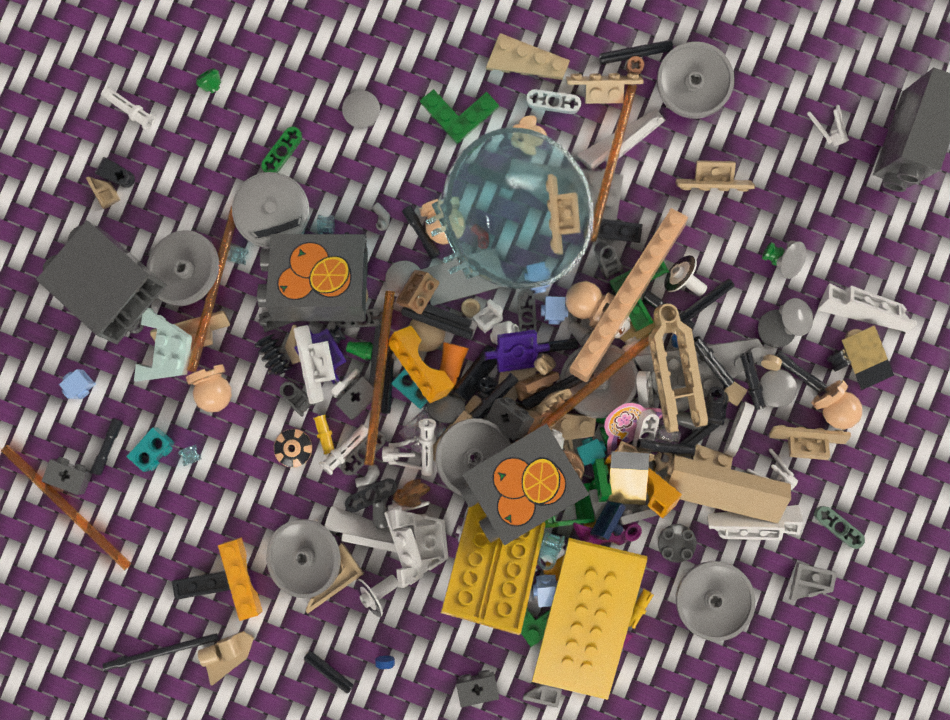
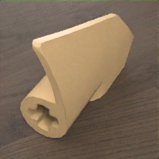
(225, 655)

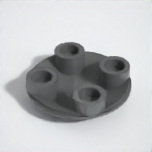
(773, 330)
(446, 409)
(677, 543)

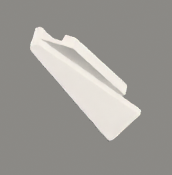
(634, 134)
(865, 307)
(739, 526)
(359, 530)

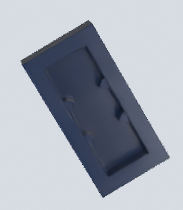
(608, 521)

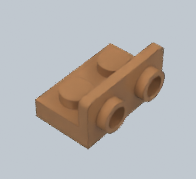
(418, 291)
(534, 384)

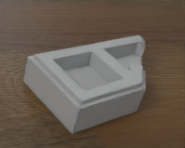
(544, 695)

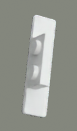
(315, 363)
(405, 544)

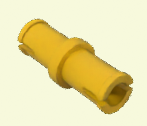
(324, 434)
(640, 607)

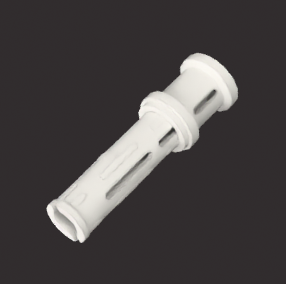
(134, 112)
(427, 439)
(339, 457)

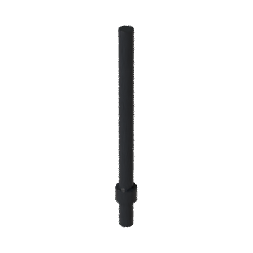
(124, 661)

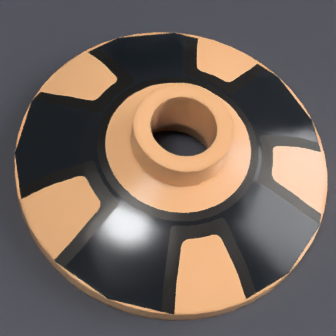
(302, 445)

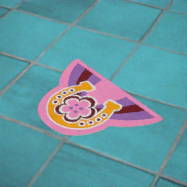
(622, 424)

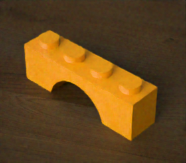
(431, 382)
(661, 494)
(242, 591)

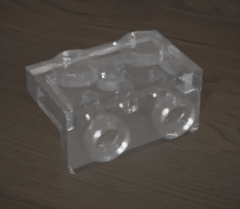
(411, 431)

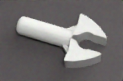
(341, 385)

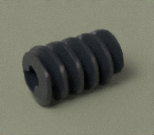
(272, 355)

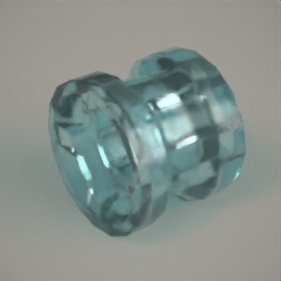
(325, 224)
(237, 255)
(189, 455)

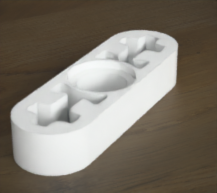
(540, 93)
(645, 389)
(642, 426)
(738, 429)

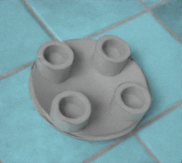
(361, 109)
(792, 259)
(398, 275)
(796, 317)
(778, 388)

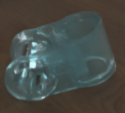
(550, 548)

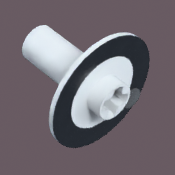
(682, 275)
(370, 597)

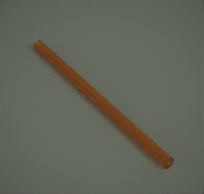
(612, 159)
(211, 296)
(379, 378)
(595, 383)
(67, 508)

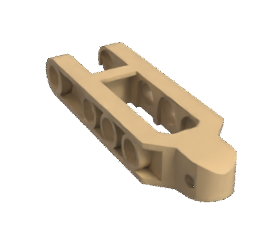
(668, 321)

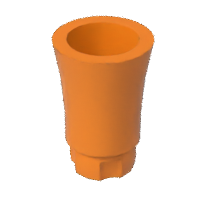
(452, 360)

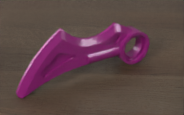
(584, 534)

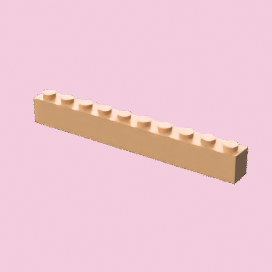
(628, 295)

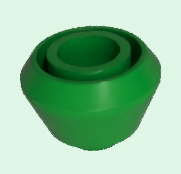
(209, 80)

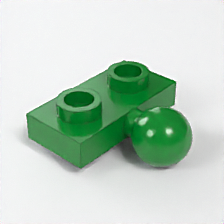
(600, 482)

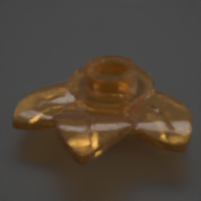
(411, 493)

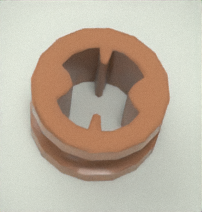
(635, 59)

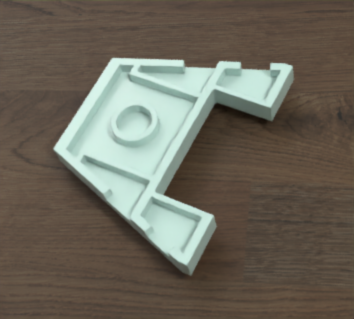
(170, 349)

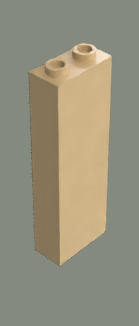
(729, 489)

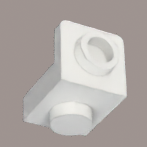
(489, 316)

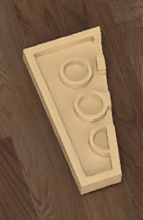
(519, 57)
(570, 425)

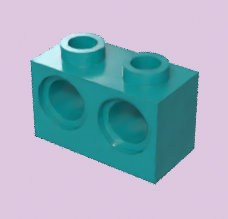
(409, 391)
(148, 446)

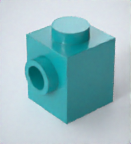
(591, 450)

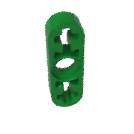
(283, 159)

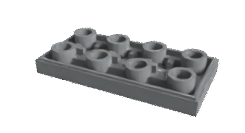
(455, 285)

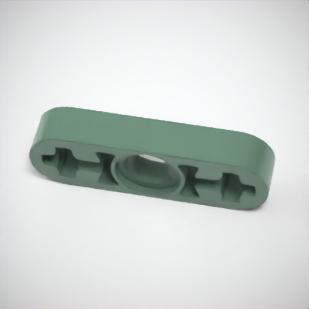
(847, 526)

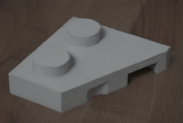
(811, 581)

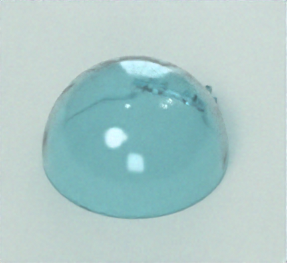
(499, 210)

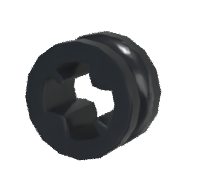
(337, 334)

